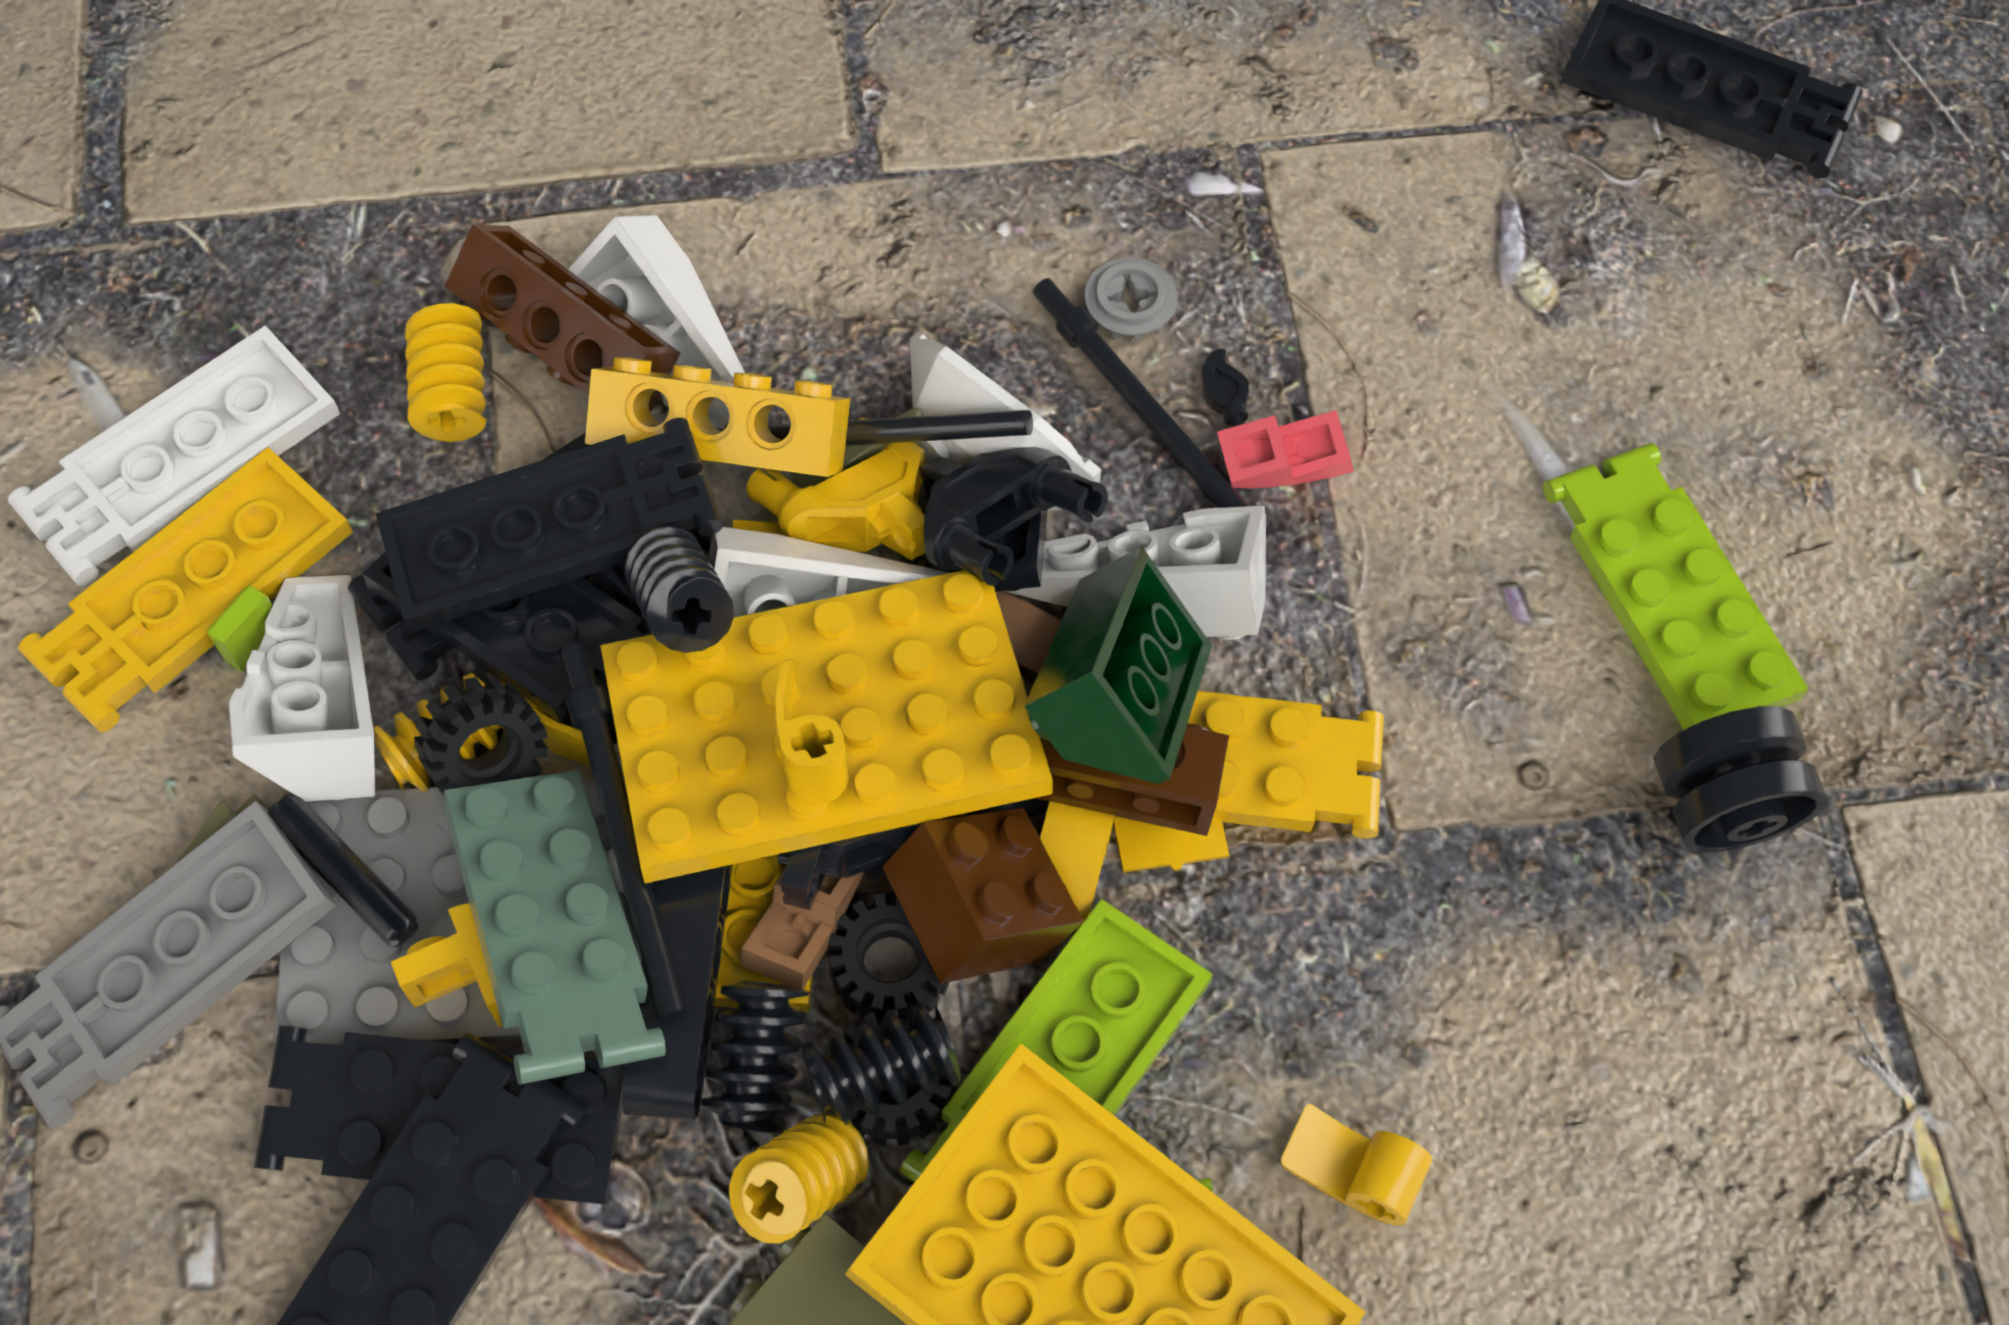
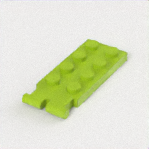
(1674, 589)
(1091, 1017)

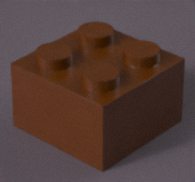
(981, 894)

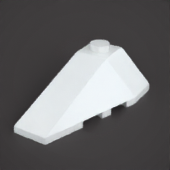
(655, 283)
(1208, 561)
(782, 571)

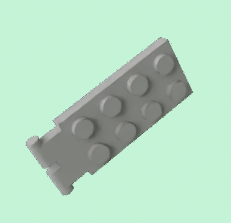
(161, 961)

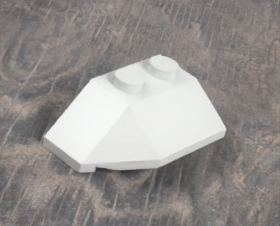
(950, 385)

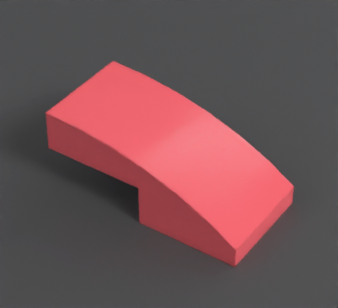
(1285, 455)

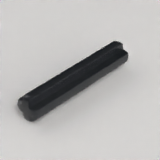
(344, 871)

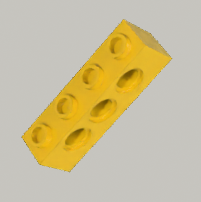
(812, 447)

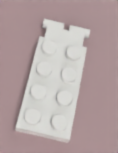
(173, 453)

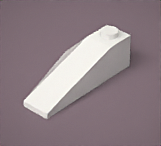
(306, 696)

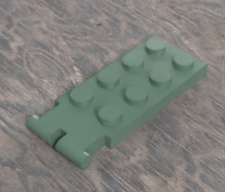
(551, 924)

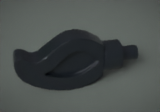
(1225, 389)

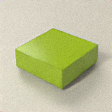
(241, 627)

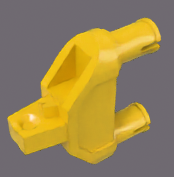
(855, 508)

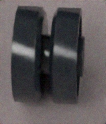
(1739, 779)

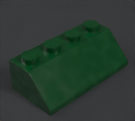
(1121, 673)

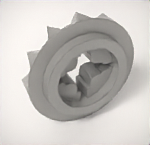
(1148, 285)

